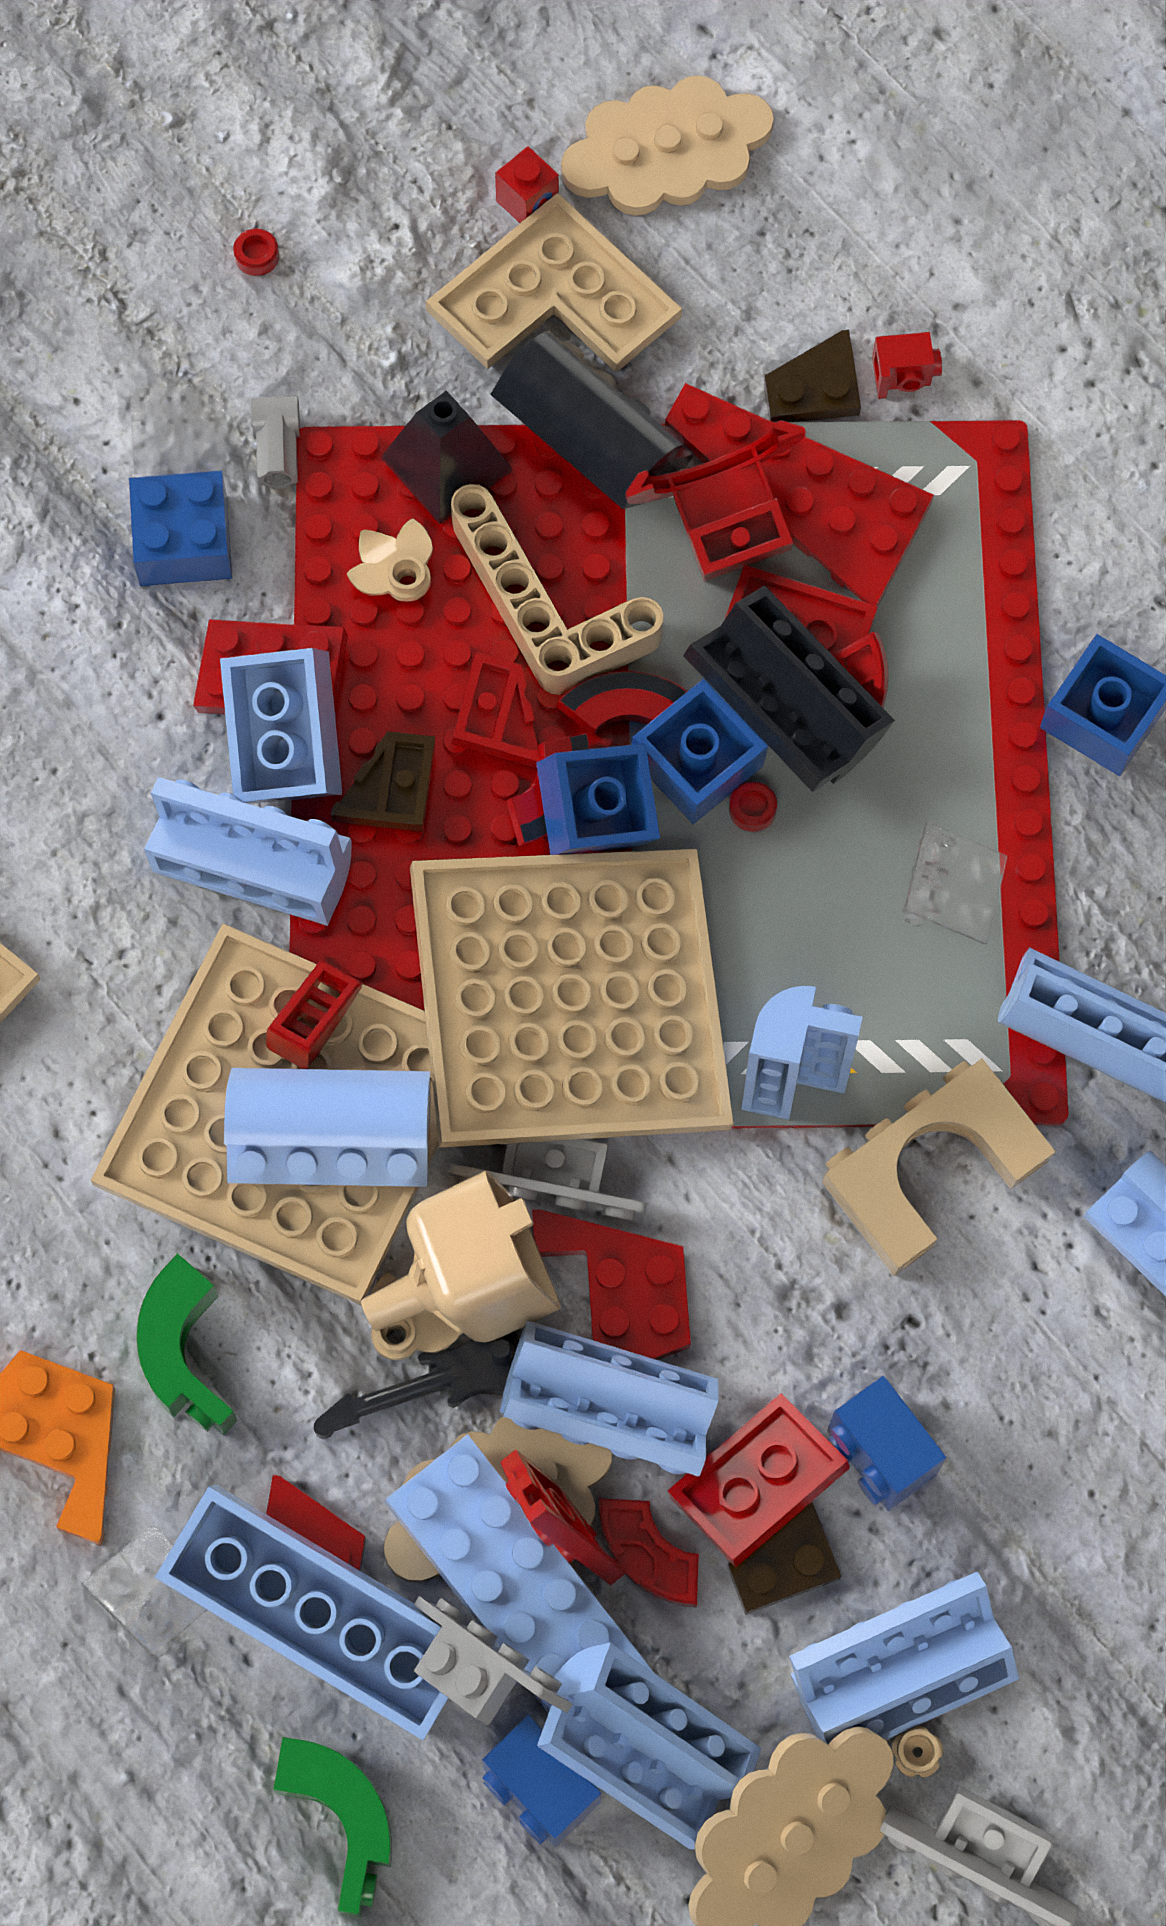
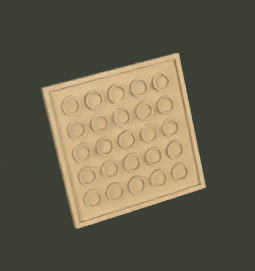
(569, 997)
(172, 1136)

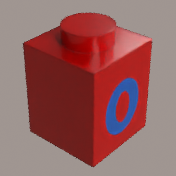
(525, 184)

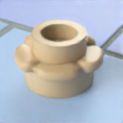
(931, 1752)

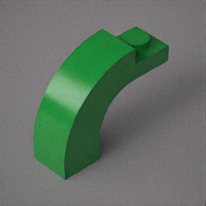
(164, 1322)
(332, 1780)

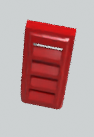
(298, 1041)

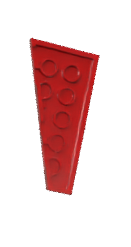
(832, 504)

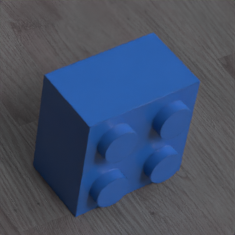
(180, 528)
(1107, 705)
(700, 751)
(598, 800)
(885, 1444)
(541, 1786)

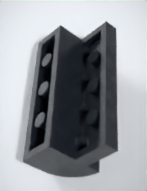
(587, 417)
(790, 689)

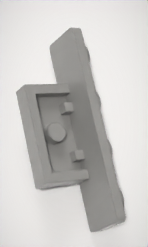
(560, 1168)
(474, 1671)
(987, 1848)

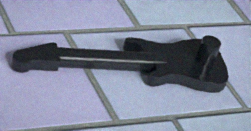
(466, 1369)

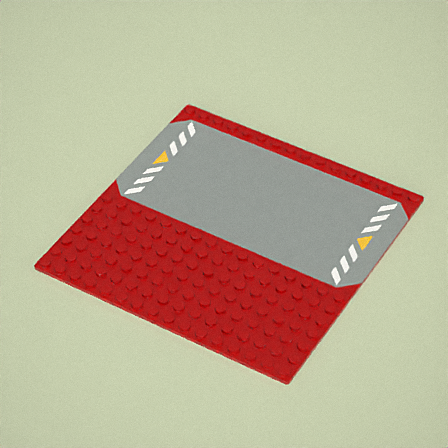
(830, 876)

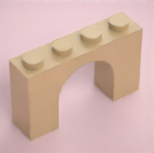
(969, 1105)

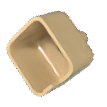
(470, 1265)

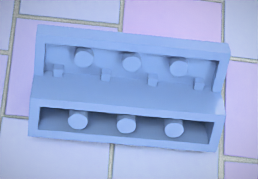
(248, 851)
(1088, 1022)
(798, 1046)
(327, 1127)
(1135, 1217)
(610, 1399)
(906, 1664)
(645, 1741)

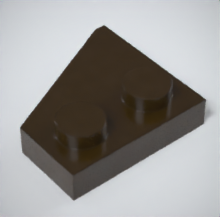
(815, 384)
(392, 785)
(786, 1564)

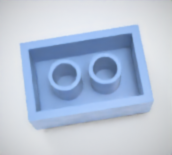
(281, 726)

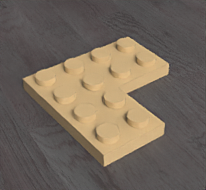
(559, 268)

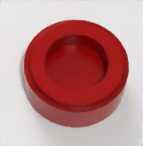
(256, 252)
(753, 806)

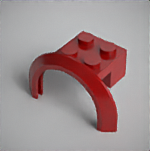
(727, 504)

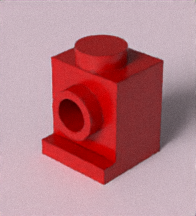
(904, 362)

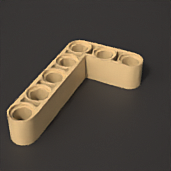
(534, 605)

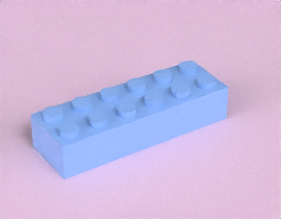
(499, 1564)
(306, 1607)

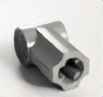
(276, 433)

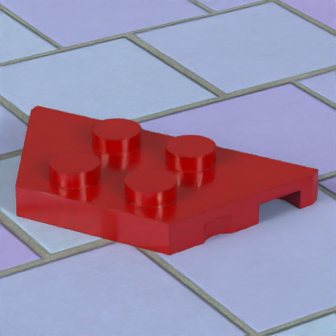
(556, 1517)

